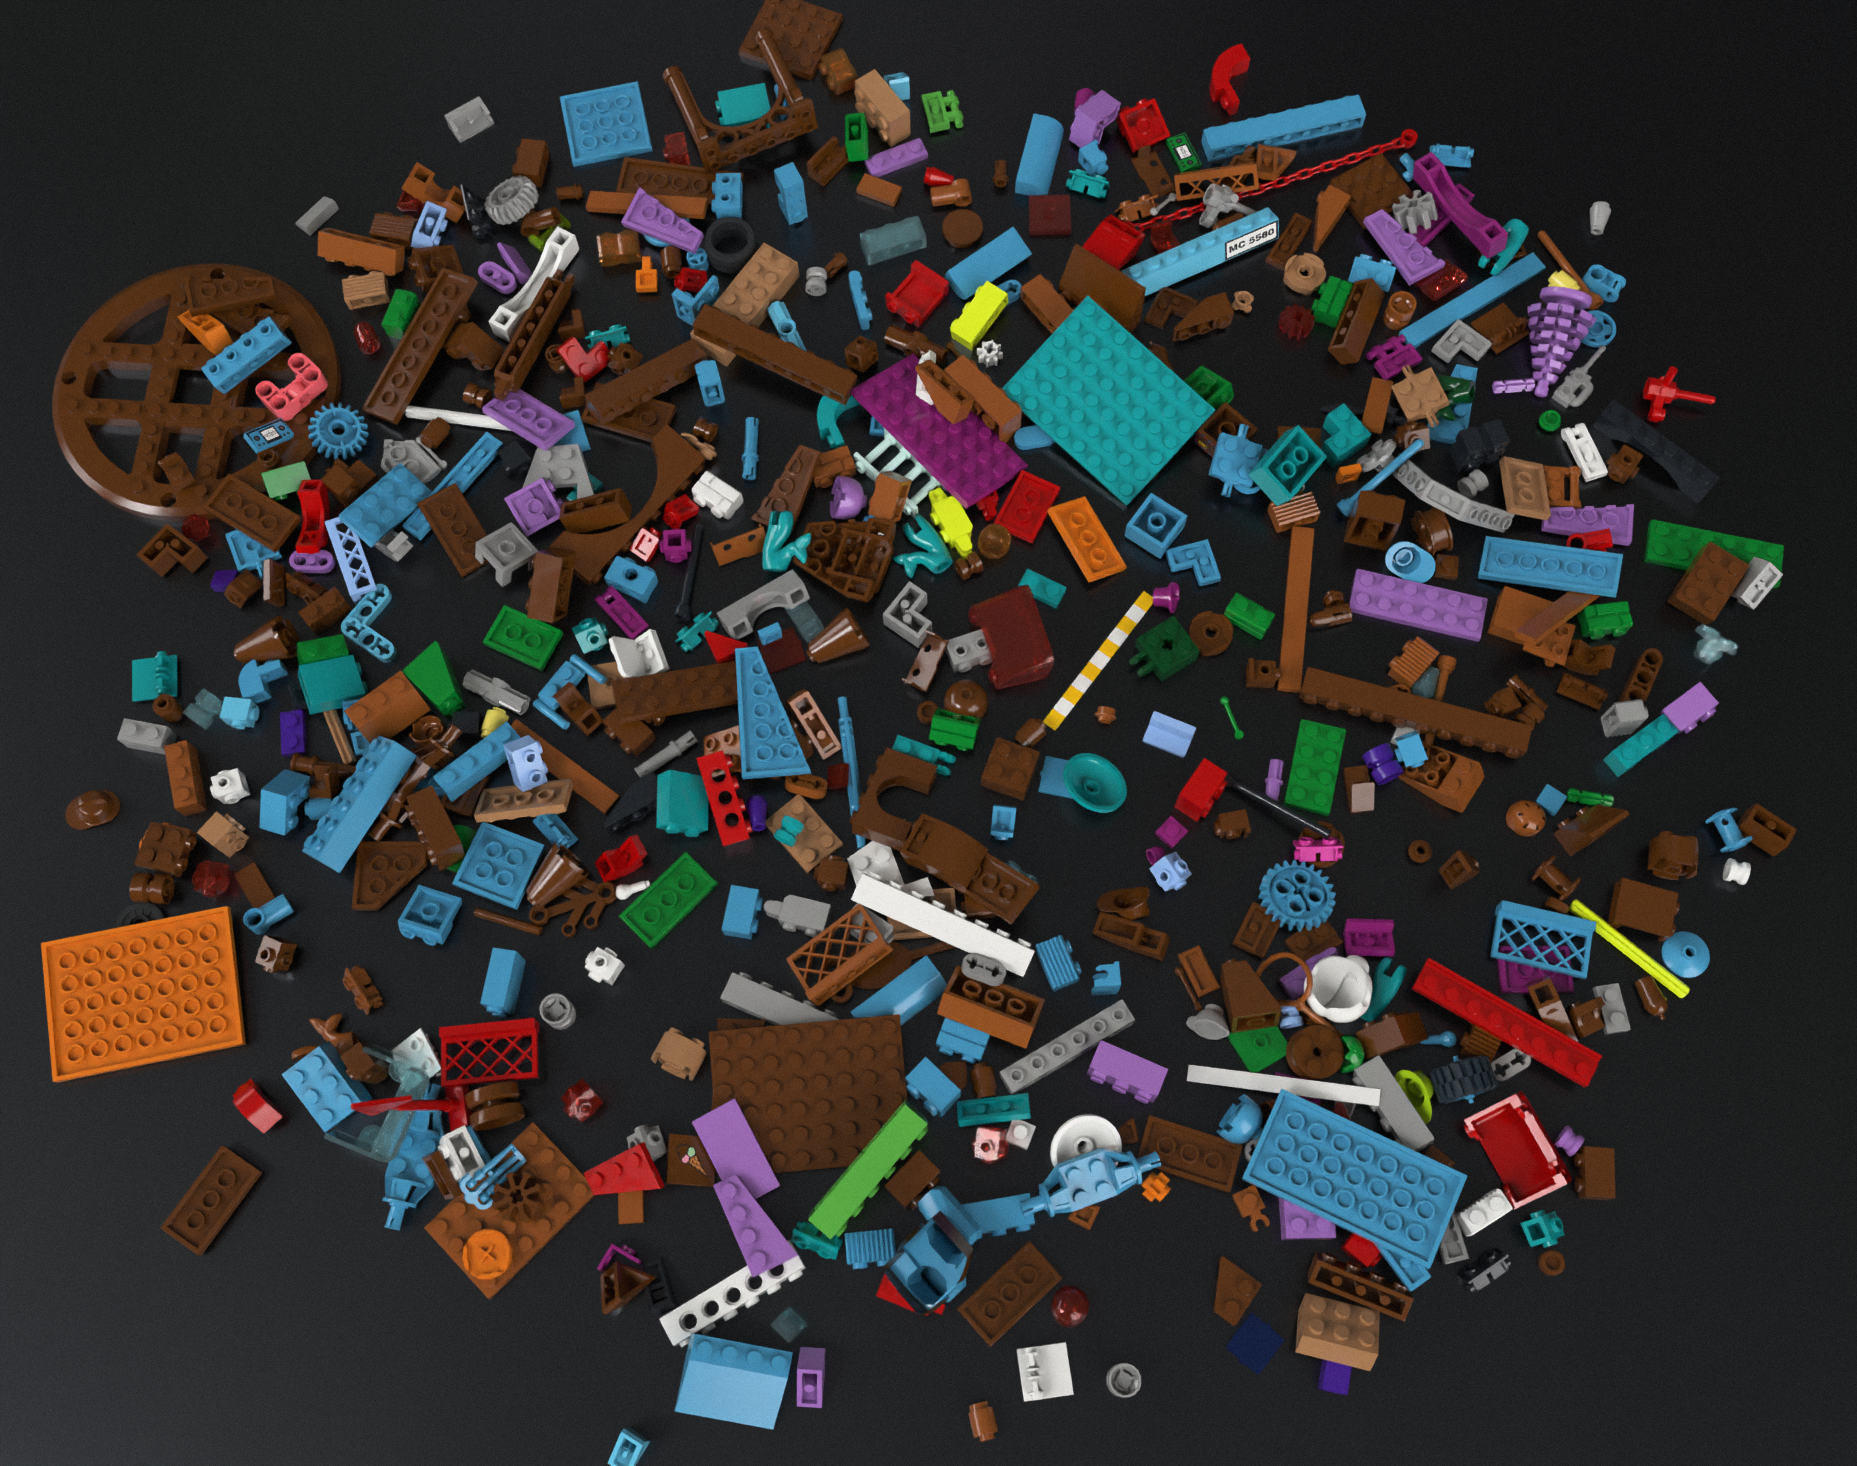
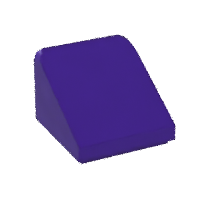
(222, 579)

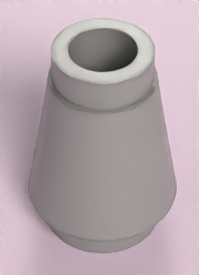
(1599, 216)

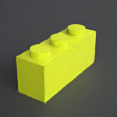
(979, 315)

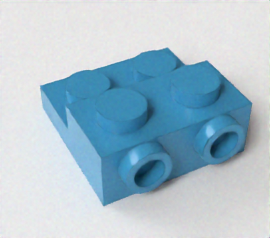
(429, 915)

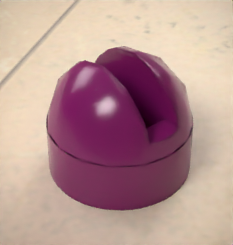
(1154, 854)

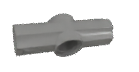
(496, 692)

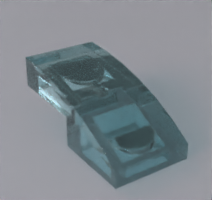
(805, 621)

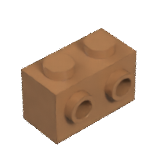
(224, 833)

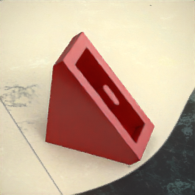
(723, 647)

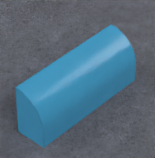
(1039, 156)
(987, 263)
(906, 993)

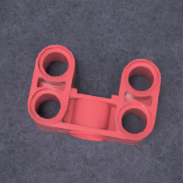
(297, 393)

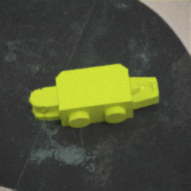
(952, 521)

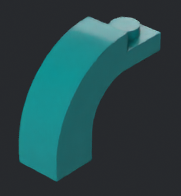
(827, 415)

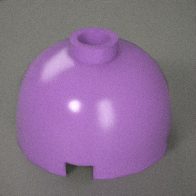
(848, 498)

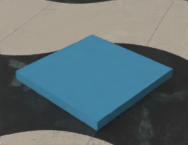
(605, 124)

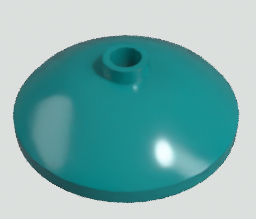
(1094, 783)

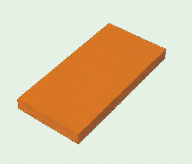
(1086, 539)

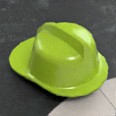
(1418, 1090)

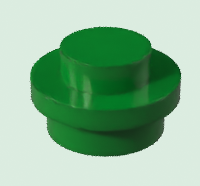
(1550, 420)

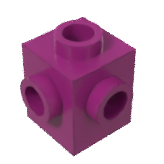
(675, 545)

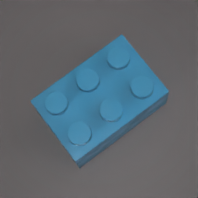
(325, 1086)

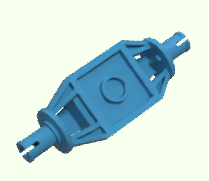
(408, 1167)
(1088, 1181)

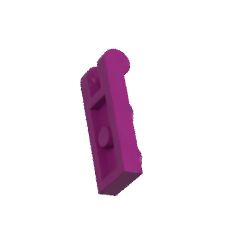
(622, 613)

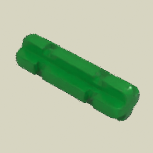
(1589, 797)

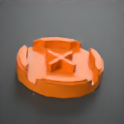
(487, 1254)

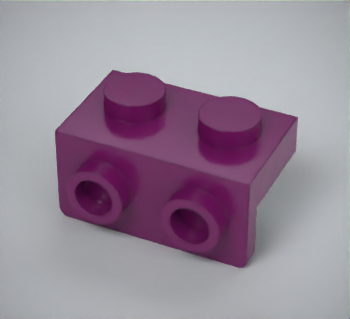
(1369, 937)

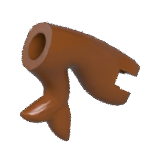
(327, 1029)

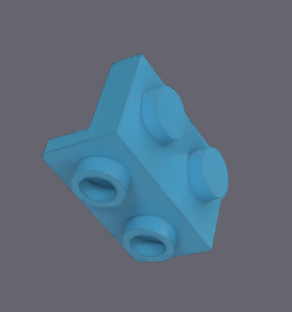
(1365, 268)

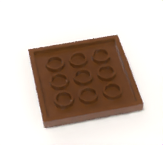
(800, 30)

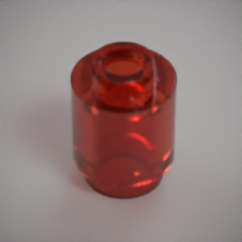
(366, 338)

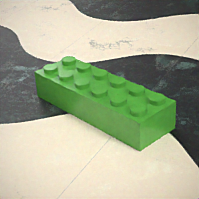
(868, 1168)

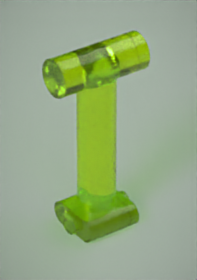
(540, 242)

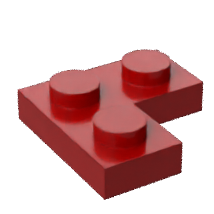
(584, 363)

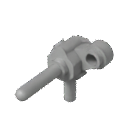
(1220, 200)

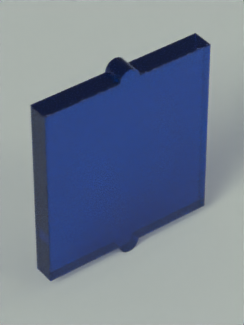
(1254, 1343)

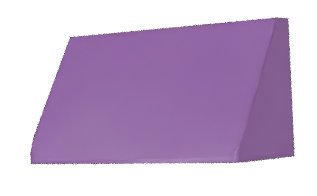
(515, 262)

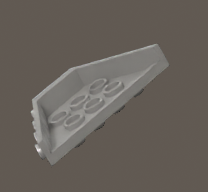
(1451, 501)

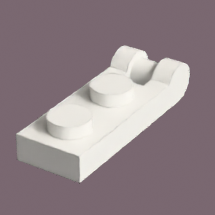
(1584, 452)

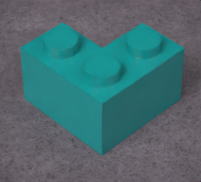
(1346, 434)

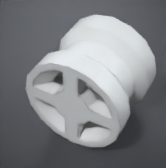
(1736, 871)

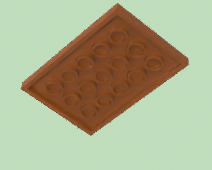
(564, 1197)

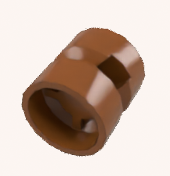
(1399, 310)

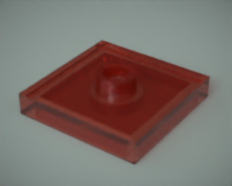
(1049, 214)

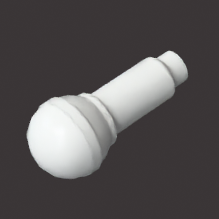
(624, 891)

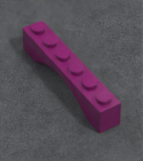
(1481, 230)

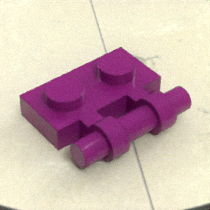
(1391, 365)

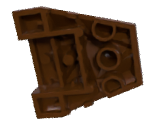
(850, 555)

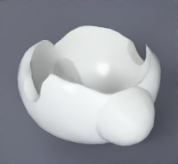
(1340, 988)

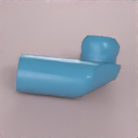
(1408, 162)

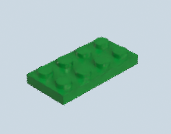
(1314, 767)

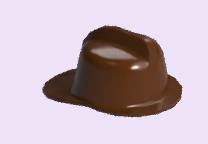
(92, 809)
(1128, 903)

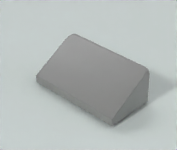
(317, 215)

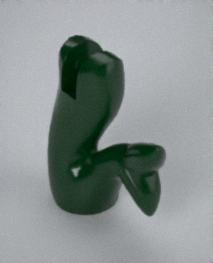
(1457, 391)

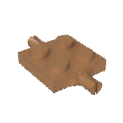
(1420, 395)

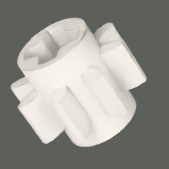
(985, 357)

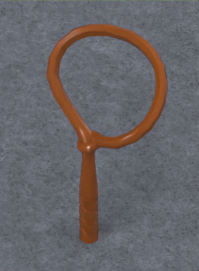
(1299, 1004)

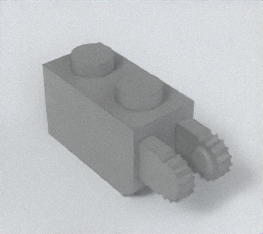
(800, 914)

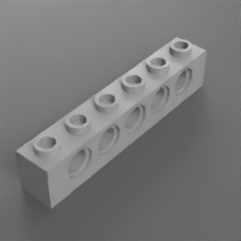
(1066, 1047)

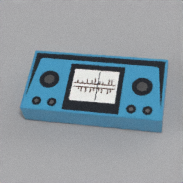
(268, 435)

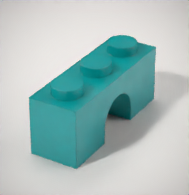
(1640, 745)

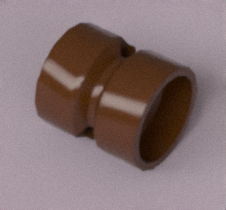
(147, 888)

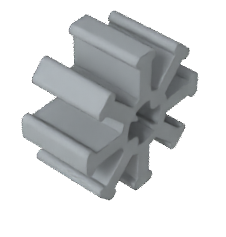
(1415, 211)

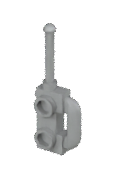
(1578, 379)

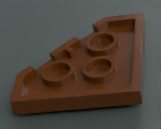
(384, 870)

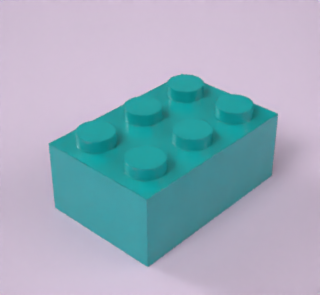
(1287, 465)

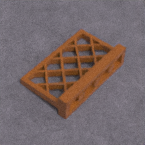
(846, 971)

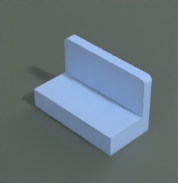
(1169, 734)

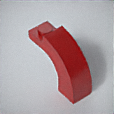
(1228, 65)
(315, 512)

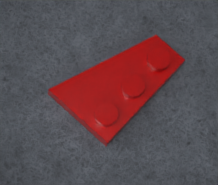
(625, 1173)

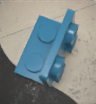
(688, 308)

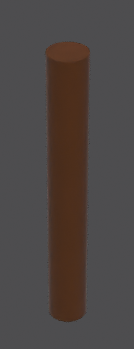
(508, 921)

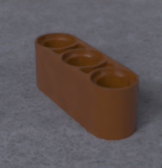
(1645, 671)

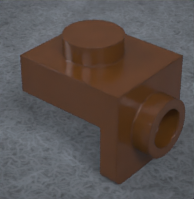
(242, 588)

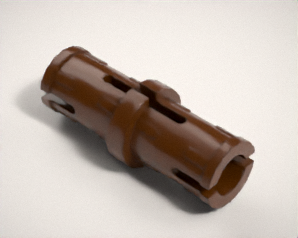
(1527, 695)

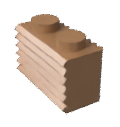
(366, 290)

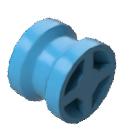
(701, 257)

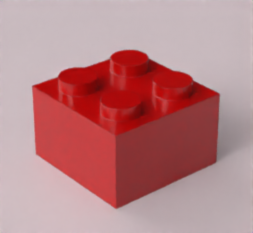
(1201, 790)

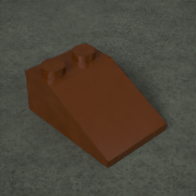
(1588, 826)

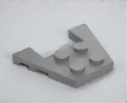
(563, 466)

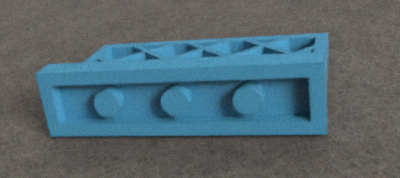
(1543, 919)

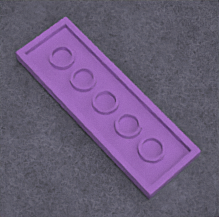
(1418, 605)

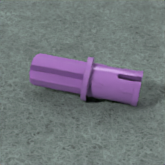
(1274, 780)

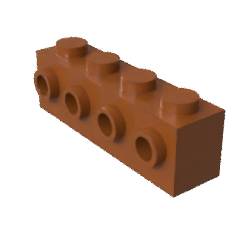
(361, 251)

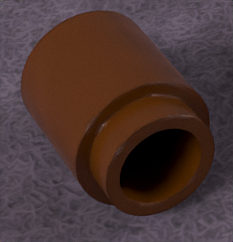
(671, 261)
(434, 433)
(168, 708)
(1030, 733)
(983, 1080)

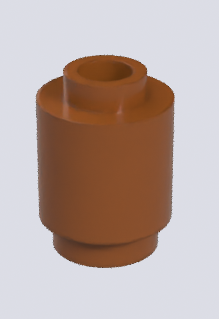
(983, 1421)

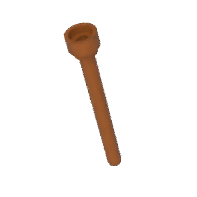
(1565, 265)
(1445, 666)

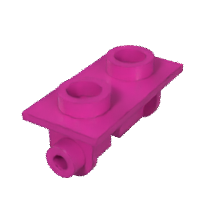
(1308, 848)

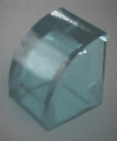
(789, 1324)

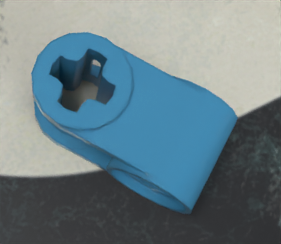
(1604, 282)

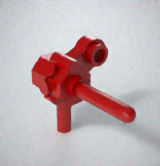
(1664, 391)

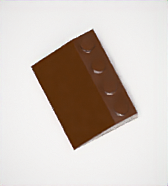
(1105, 285)

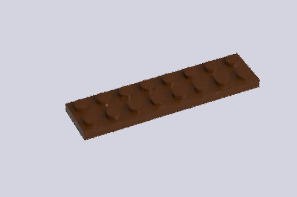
(419, 346)

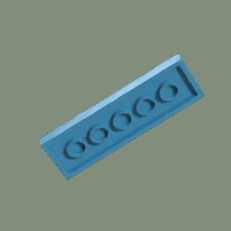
(1551, 566)

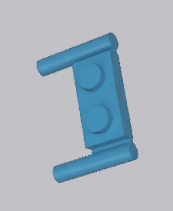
(569, 672)

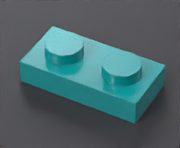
(1043, 588)

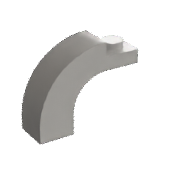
(394, 545)

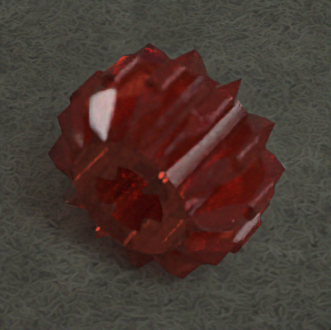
(1296, 321)

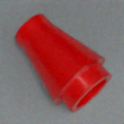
(935, 177)

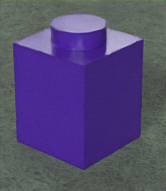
(1334, 1377)

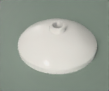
(1091, 1129)

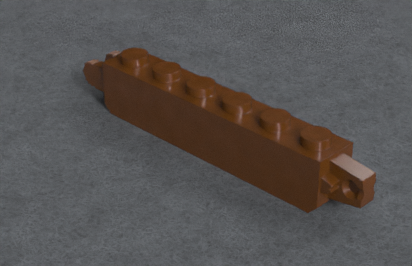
(532, 334)

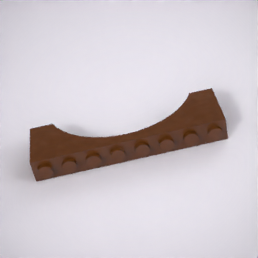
(675, 467)

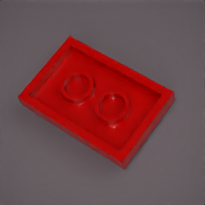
(1027, 506)

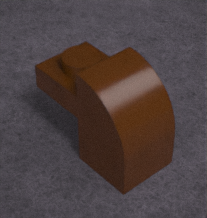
(1589, 659)
(577, 708)

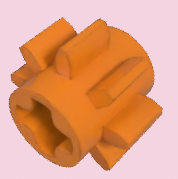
(1156, 1186)

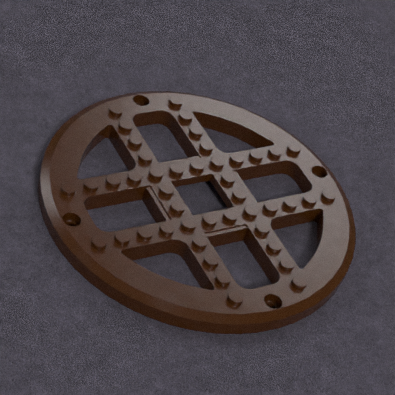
(157, 415)

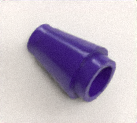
(757, 811)

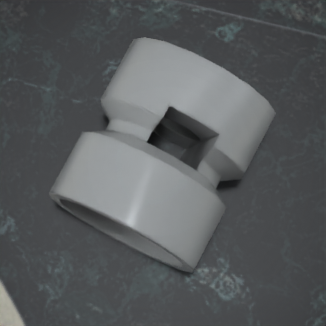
(557, 1011)
(1123, 1380)

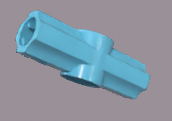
(783, 322)

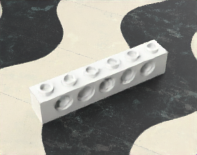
(675, 1320)

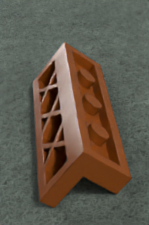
(1218, 172)

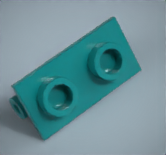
(1081, 179)
(615, 335)
(689, 635)
(806, 1238)

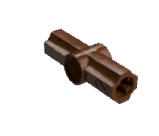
(914, 343)

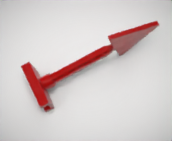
(453, 1104)

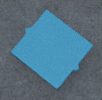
(1052, 777)

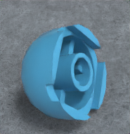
(1242, 1121)

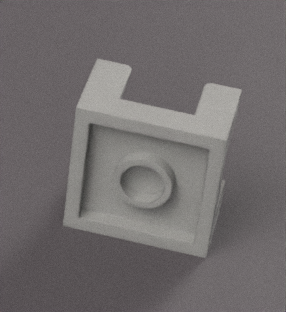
(505, 551)

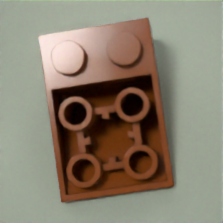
(1445, 777)

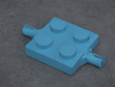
(1234, 460)
(249, 553)

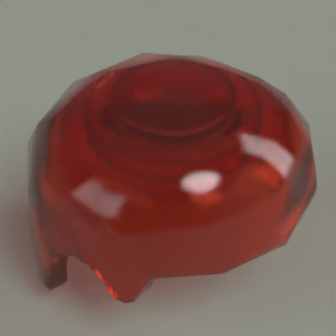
(1069, 1306)

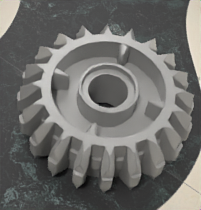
(511, 200)

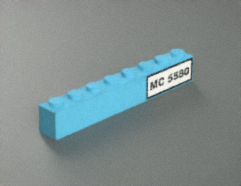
(1205, 251)

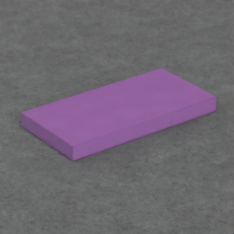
(529, 418)
(735, 1148)

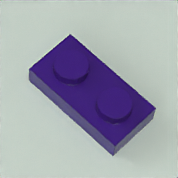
(293, 733)

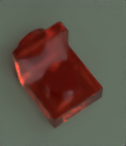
(409, 203)

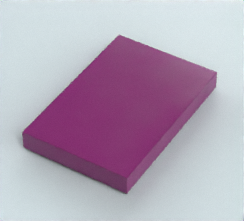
(1515, 975)

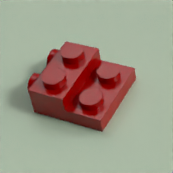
(1142, 124)

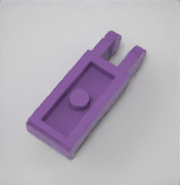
(1294, 981)

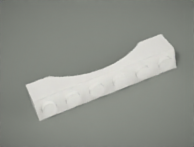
(556, 255)

